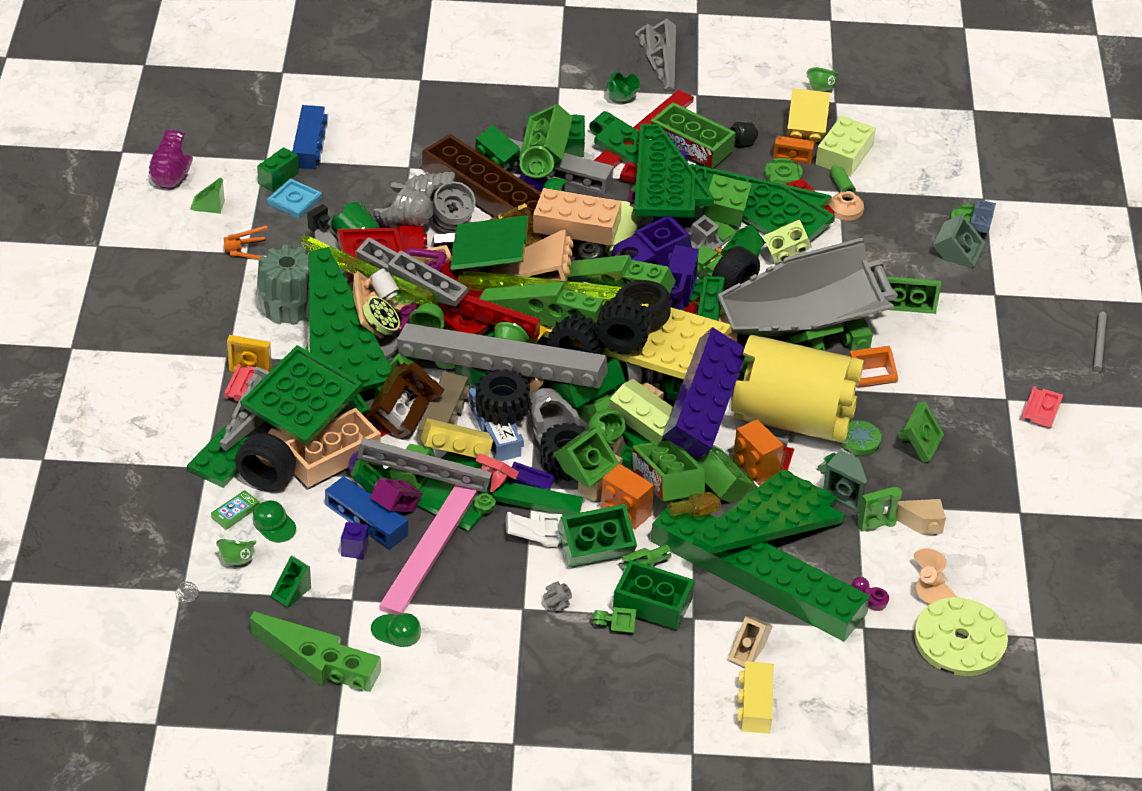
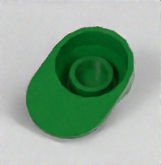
(273, 522)
(397, 630)

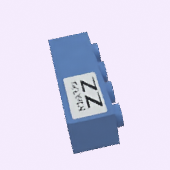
(505, 438)

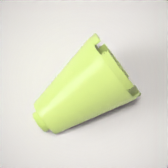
(627, 226)

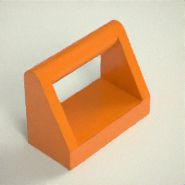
(794, 149)
(876, 358)

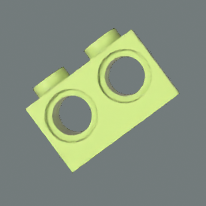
(785, 237)

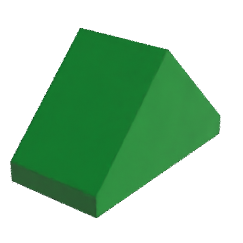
(293, 582)

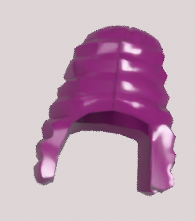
(168, 162)

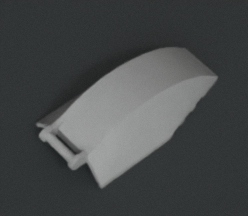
(809, 292)

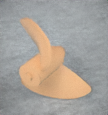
(931, 583)

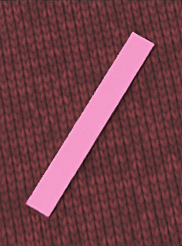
(428, 550)

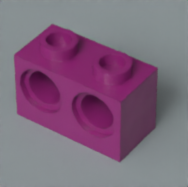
(396, 495)

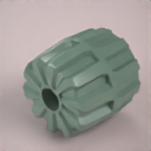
(284, 284)

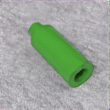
(842, 179)

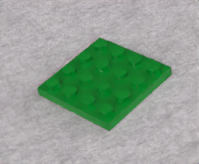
(301, 395)

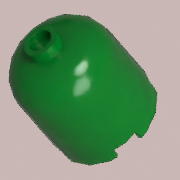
(353, 217)

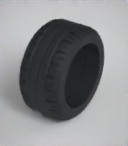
(736, 266)
(649, 293)
(258, 473)

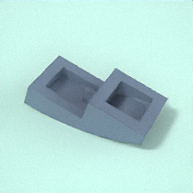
(983, 215)

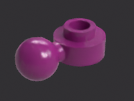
(878, 597)

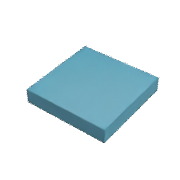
(294, 198)

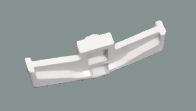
(541, 531)

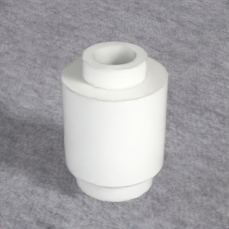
(384, 284)

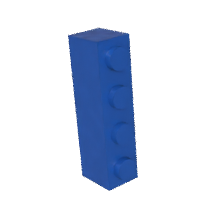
(309, 135)
(357, 507)

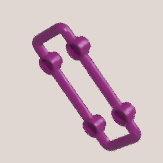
(441, 258)

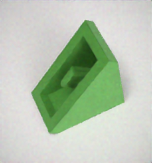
(210, 199)

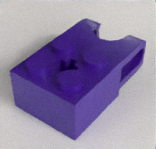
(654, 242)
(683, 266)

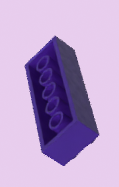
(705, 393)

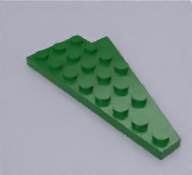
(665, 179)
(777, 205)
(335, 325)
(772, 511)

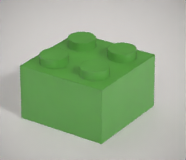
(729, 200)

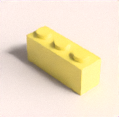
(456, 438)
(756, 697)

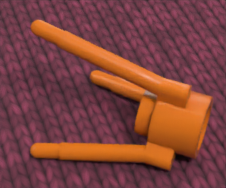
(233, 242)

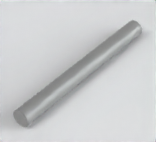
(1099, 349)

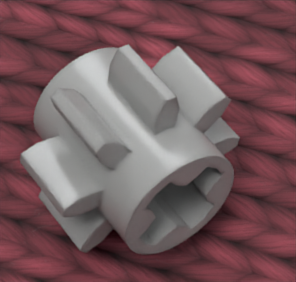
(557, 595)

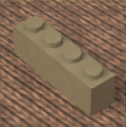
(449, 404)

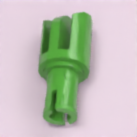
(647, 556)

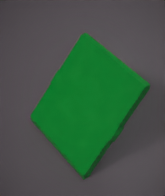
(489, 243)
(436, 492)

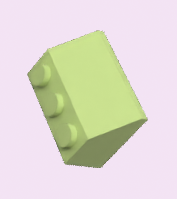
(641, 410)

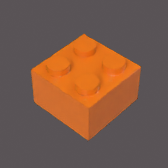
(757, 451)
(628, 488)

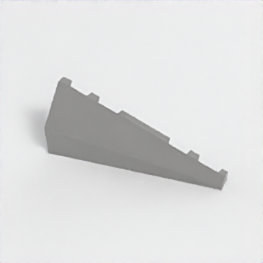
(660, 49)
(242, 420)

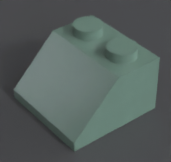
(959, 242)
(846, 480)

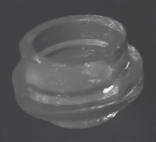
(187, 592)

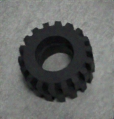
(577, 327)
(620, 337)
(502, 397)
(554, 440)

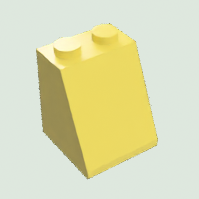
(808, 114)

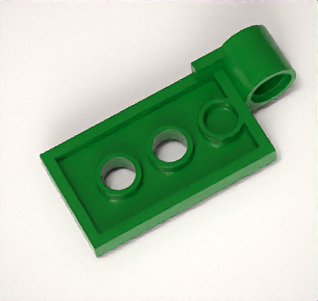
(613, 133)

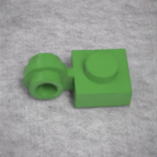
(622, 619)

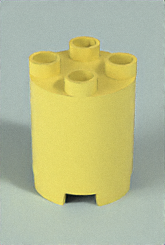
(798, 388)

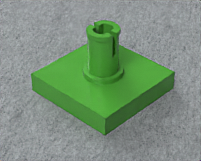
(816, 336)
(922, 432)

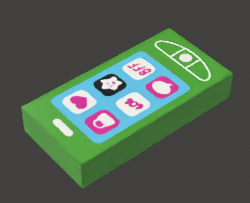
(235, 509)

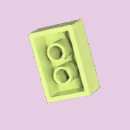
(846, 145)

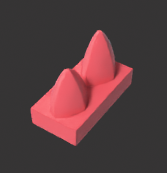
(499, 470)

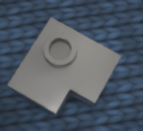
(705, 233)

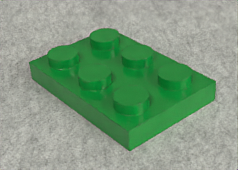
(214, 462)

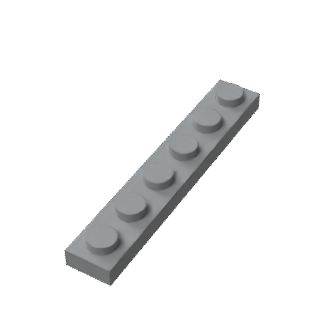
(424, 465)

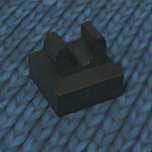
(318, 218)

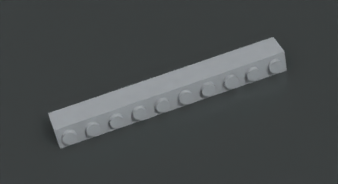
(501, 354)

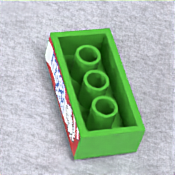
(695, 134)
(669, 469)

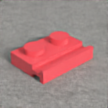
(239, 382)
(1042, 406)

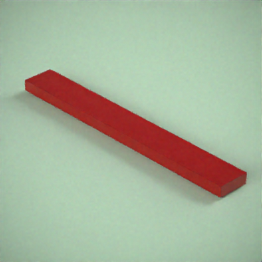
(679, 97)

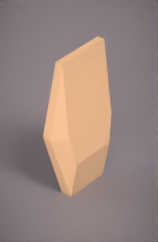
(361, 293)

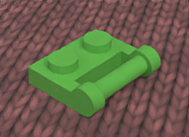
(873, 506)

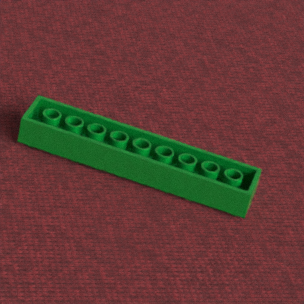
(769, 575)

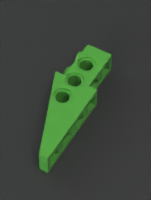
(619, 271)
(545, 301)
(317, 652)

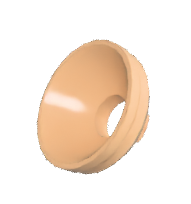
(847, 210)

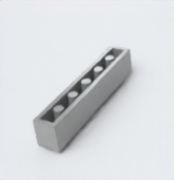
(578, 172)

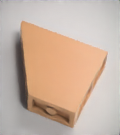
(543, 259)

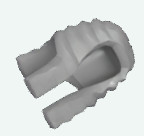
(429, 183)
(407, 209)
(549, 409)

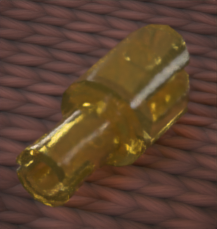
(696, 505)

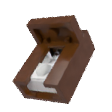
(404, 398)

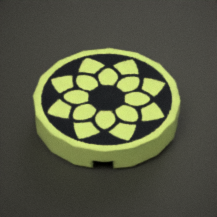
(382, 315)

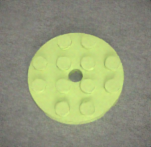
(970, 656)

